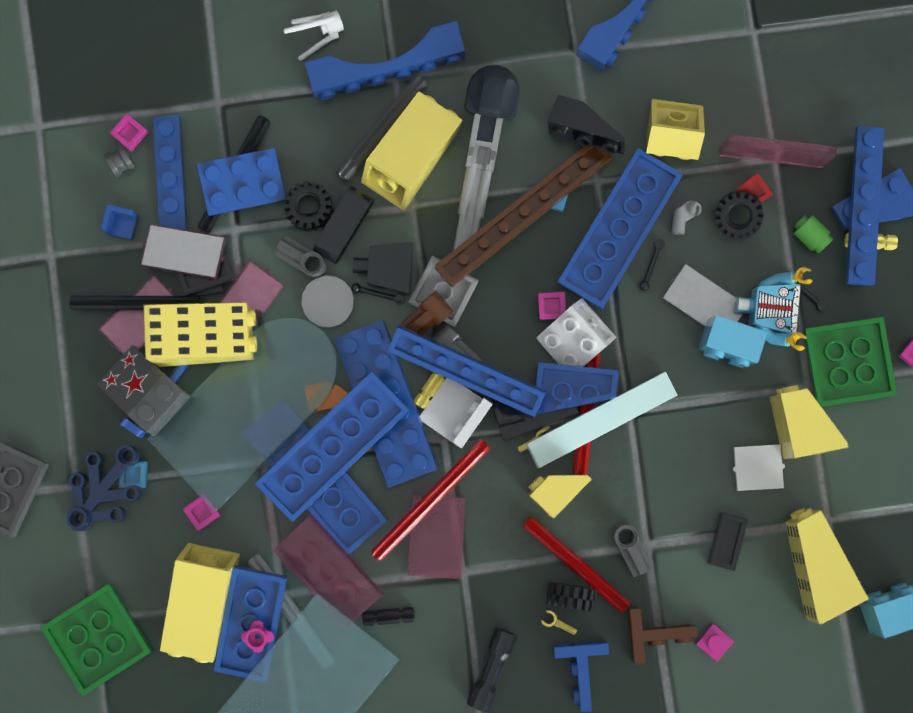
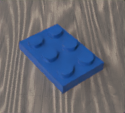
(240, 182)

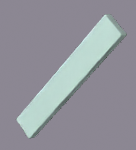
(601, 419)

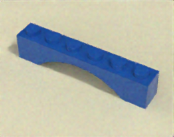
(604, 38)
(439, 46)

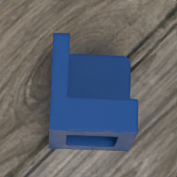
(120, 222)

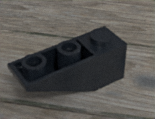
(579, 123)

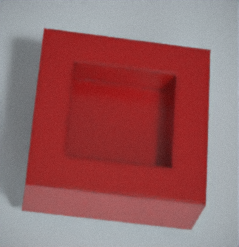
(756, 187)

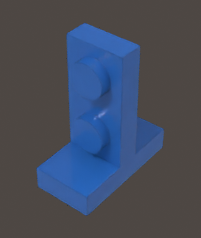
(580, 668)

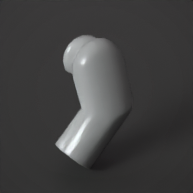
(684, 213)

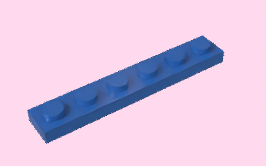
(170, 172)
(865, 206)
(466, 371)

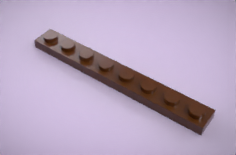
(521, 214)

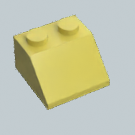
(675, 129)
(555, 492)

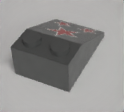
(143, 391)

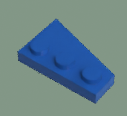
(895, 201)
(574, 386)

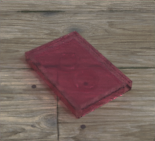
(438, 540)

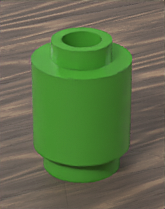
(812, 233)

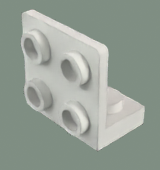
(576, 336)
(455, 412)

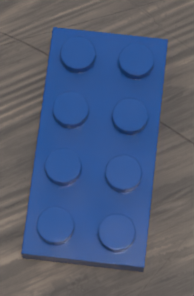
(250, 597)

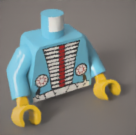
(775, 307)

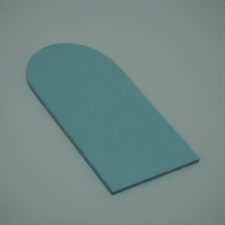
(249, 409)
(315, 667)

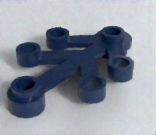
(100, 490)

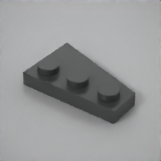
(19, 482)

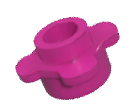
(252, 642)

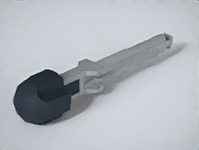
(491, 99)

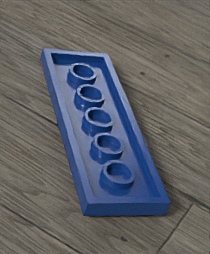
(620, 228)
(332, 446)
(404, 448)
(342, 508)

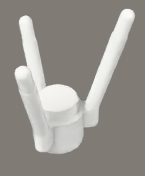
(329, 23)

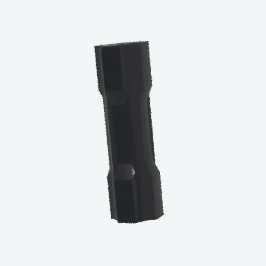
(491, 671)

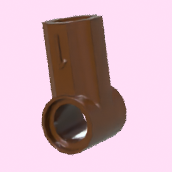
(430, 313)

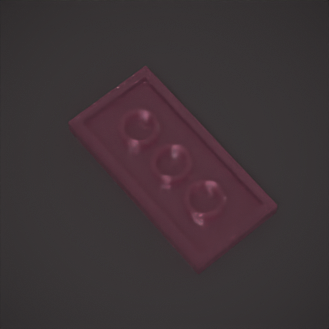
(777, 151)
(327, 568)

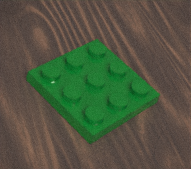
(850, 362)
(96, 639)

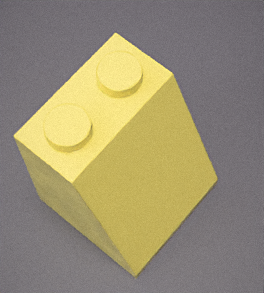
(803, 424)

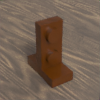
(654, 635)

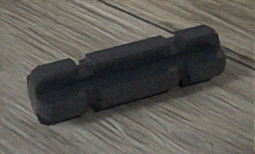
(388, 616)

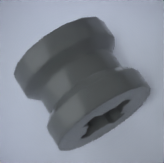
(119, 161)

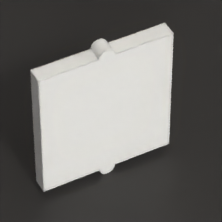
(758, 467)

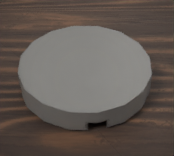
(327, 301)

